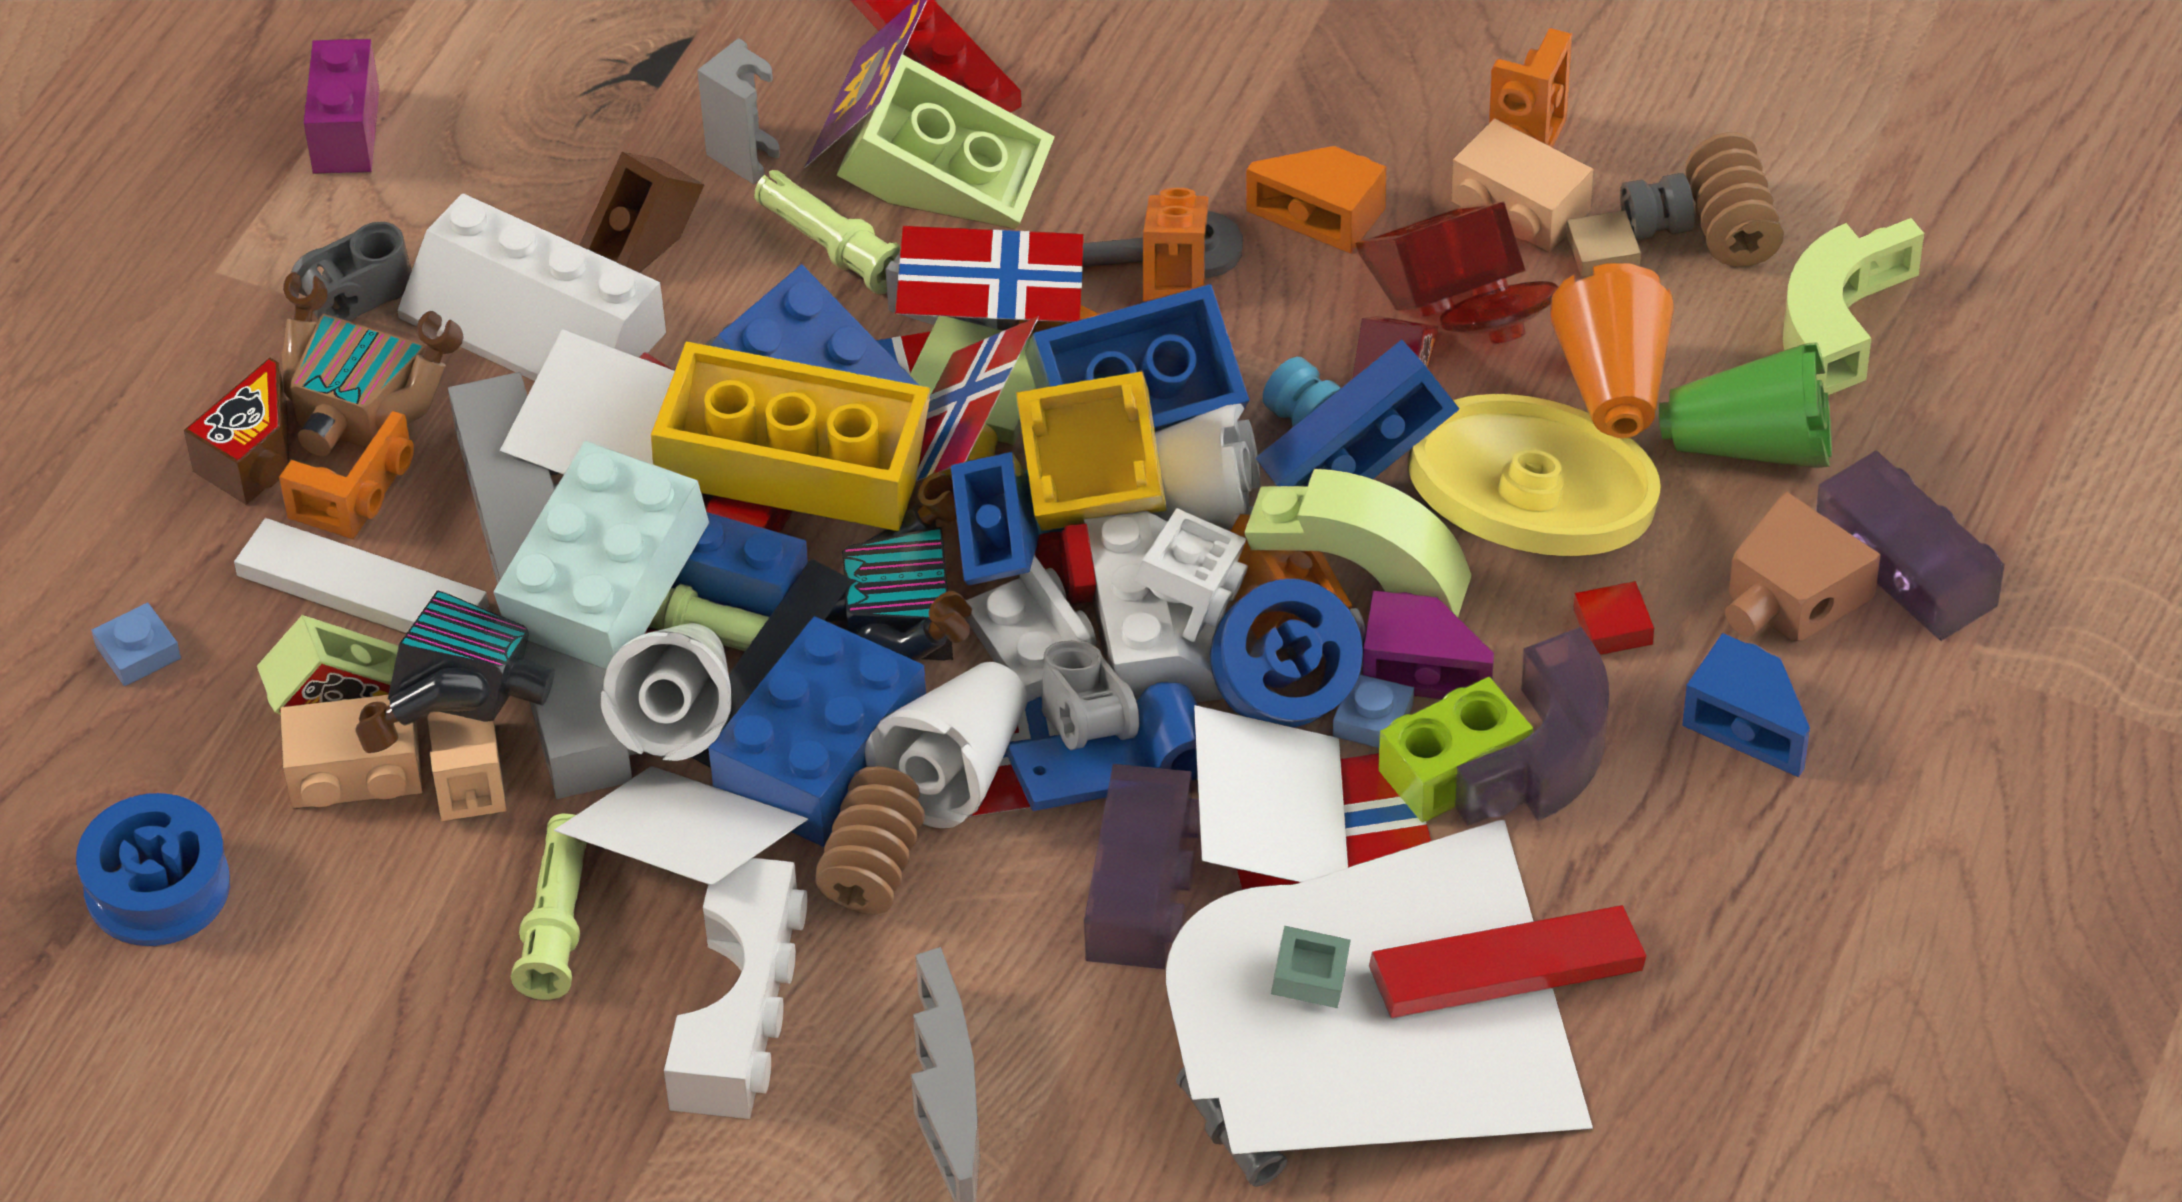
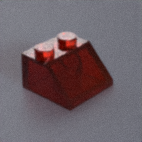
(1444, 257)

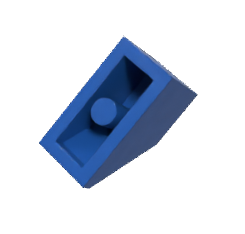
(994, 518)
(1748, 704)

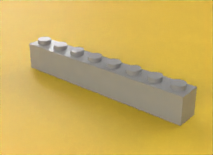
(508, 500)

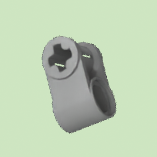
(1085, 695)

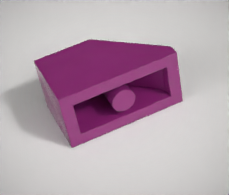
(1422, 645)

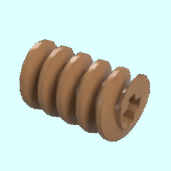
(1733, 200)
(871, 840)

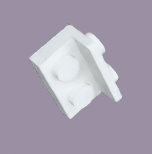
(1194, 566)
(1025, 619)

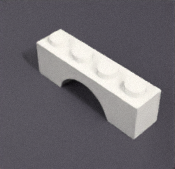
(720, 1050)

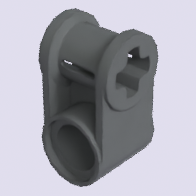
(358, 270)

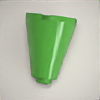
(1756, 411)

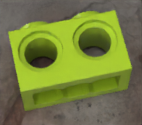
(1424, 748)

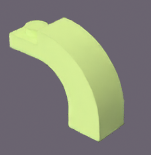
(1833, 277)
(1367, 524)

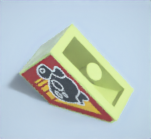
(325, 665)

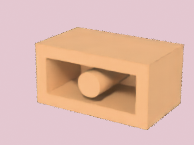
(1532, 179)
(327, 760)

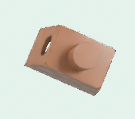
(1798, 573)

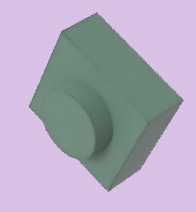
(1310, 966)

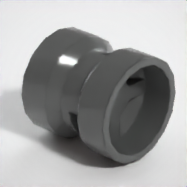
(1658, 205)

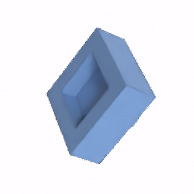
(136, 644)
(1370, 708)

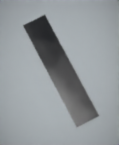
(811, 595)

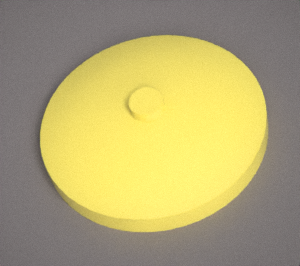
(1535, 477)

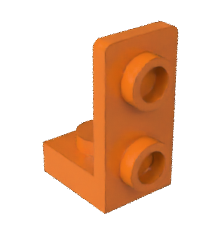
(1174, 243)
(345, 503)

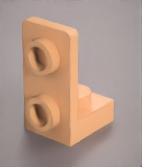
(465, 766)

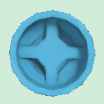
(1296, 390)

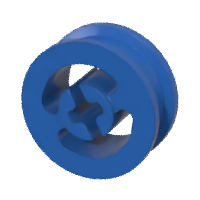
(1329, 631)
(137, 899)

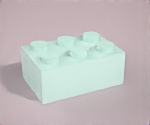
(602, 554)

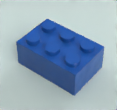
(810, 327)
(1170, 339)
(811, 722)

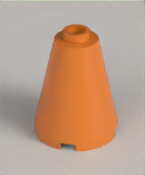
(1615, 342)

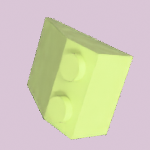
(945, 150)

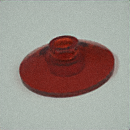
(1500, 313)

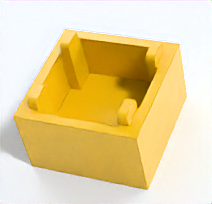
(1091, 450)

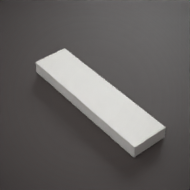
(344, 576)

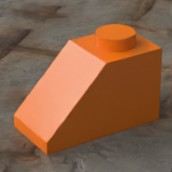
(1319, 194)

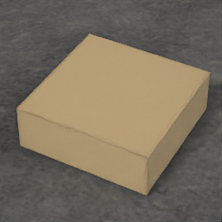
(1602, 241)

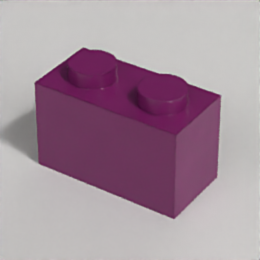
(341, 106)

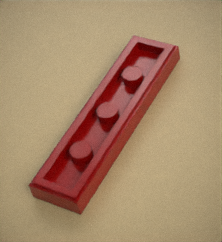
(1507, 961)

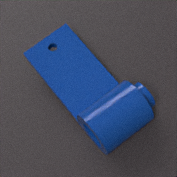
(1061, 776)

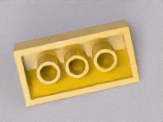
(792, 435)

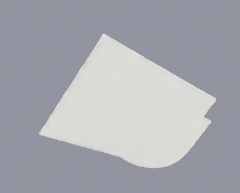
(1352, 1073)

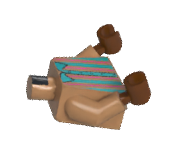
(354, 376)

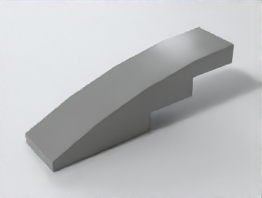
(946, 1087)

